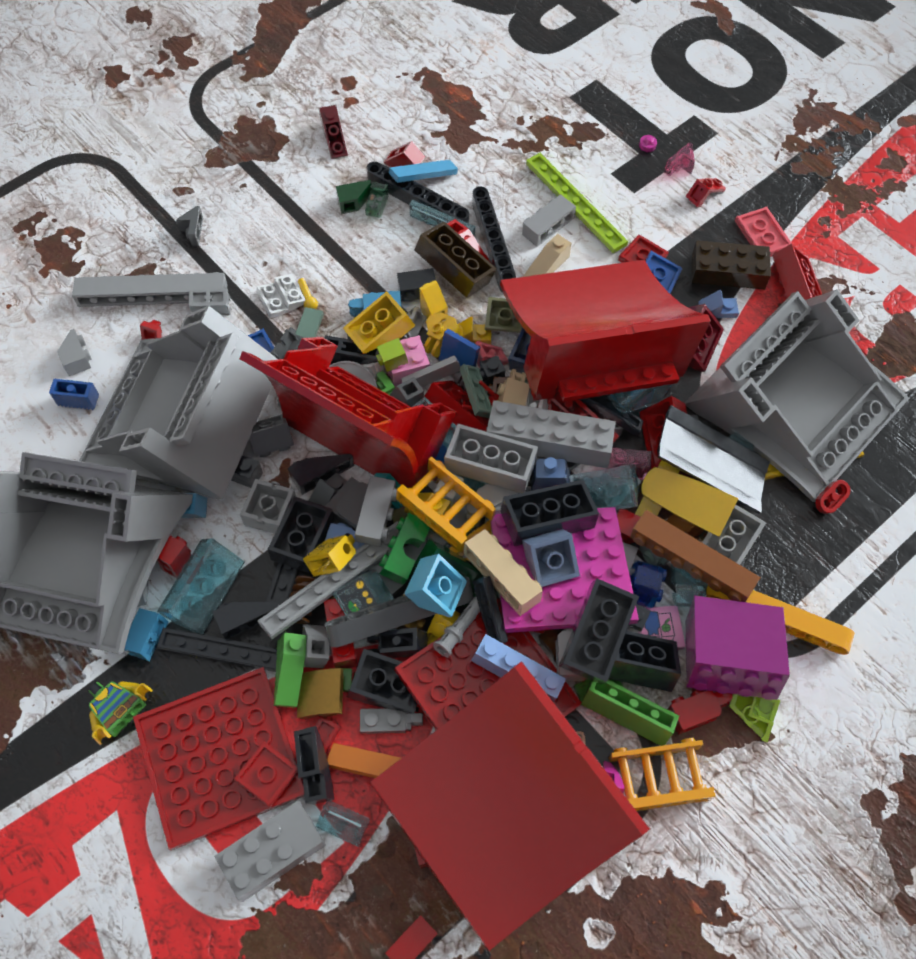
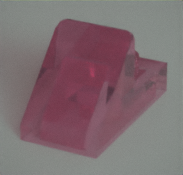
(682, 159)

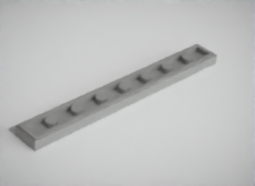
(323, 587)

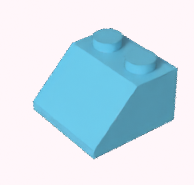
(436, 585)

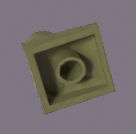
(501, 317)

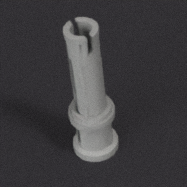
(454, 633)

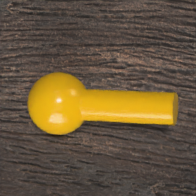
(310, 301)

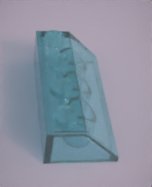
(201, 586)

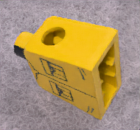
(331, 555)

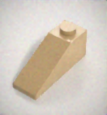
(550, 257)

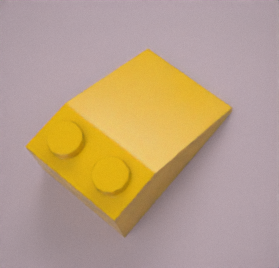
(379, 324)

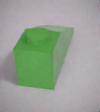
(289, 669)

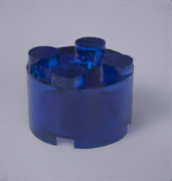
(647, 583)

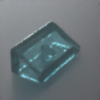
(342, 822)

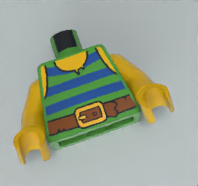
(115, 707)

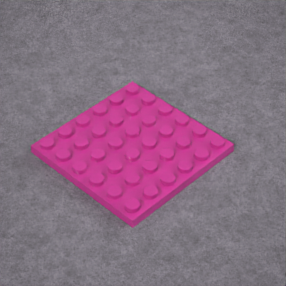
(598, 556)

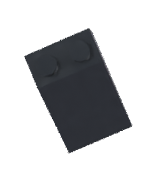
(379, 684)

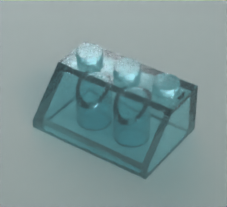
(611, 486)

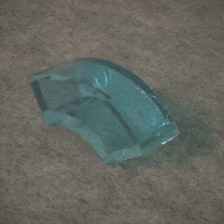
(685, 587)

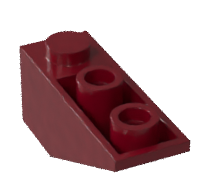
(333, 131)

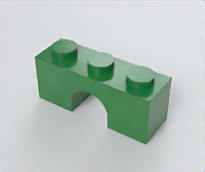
(397, 564)

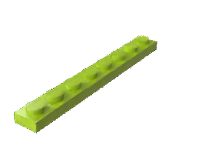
(584, 209)

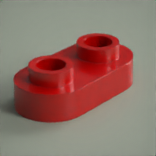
(831, 498)

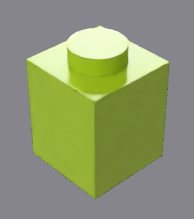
(391, 355)

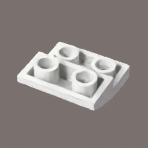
(280, 296)

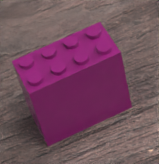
(736, 648)

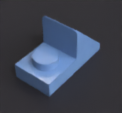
(721, 306)

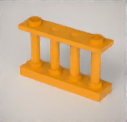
(441, 523)
(676, 794)

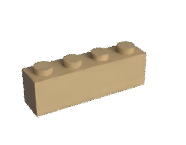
(506, 575)

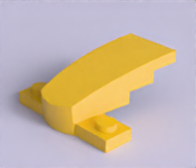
(686, 498)

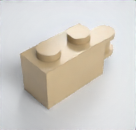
(514, 389)

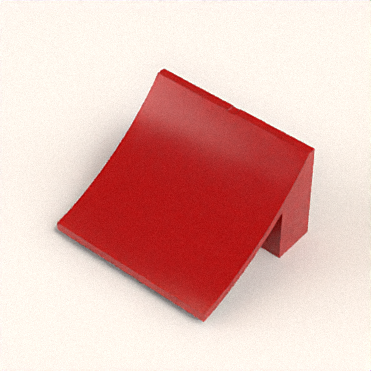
(602, 330)
(353, 414)
(508, 806)

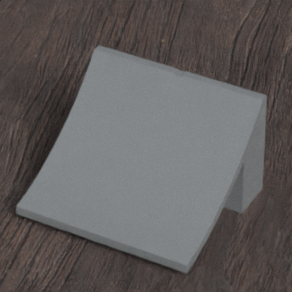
(802, 392)
(184, 407)
(79, 548)

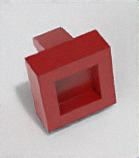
(150, 329)

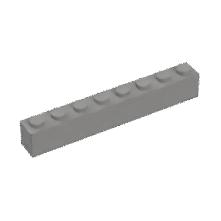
(142, 288)

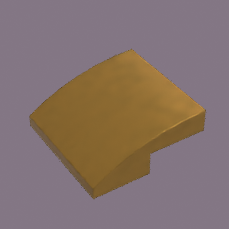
(321, 693)

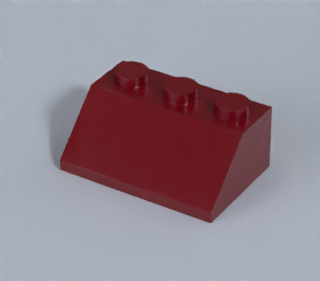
(709, 341)

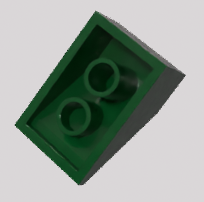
(459, 563)

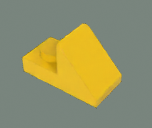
(475, 332)

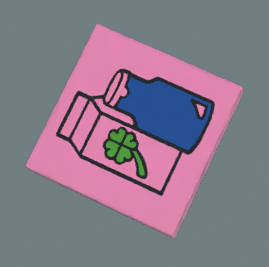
(666, 624)

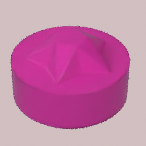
(648, 143)

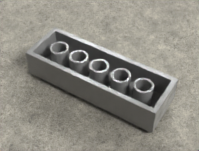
(555, 433)

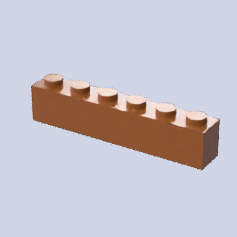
(694, 557)

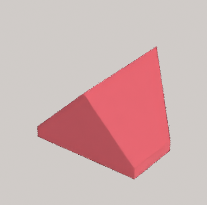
(488, 351)

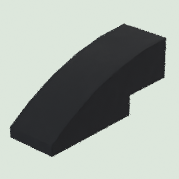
(313, 766)

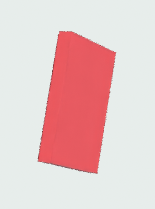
(762, 230)

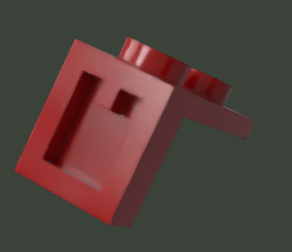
(702, 188)

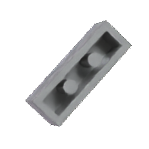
(548, 220)
(376, 511)

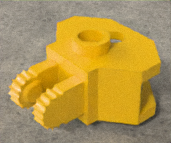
(436, 330)

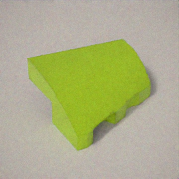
(756, 713)

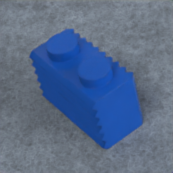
(74, 394)

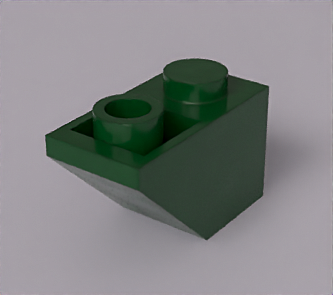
(353, 196)

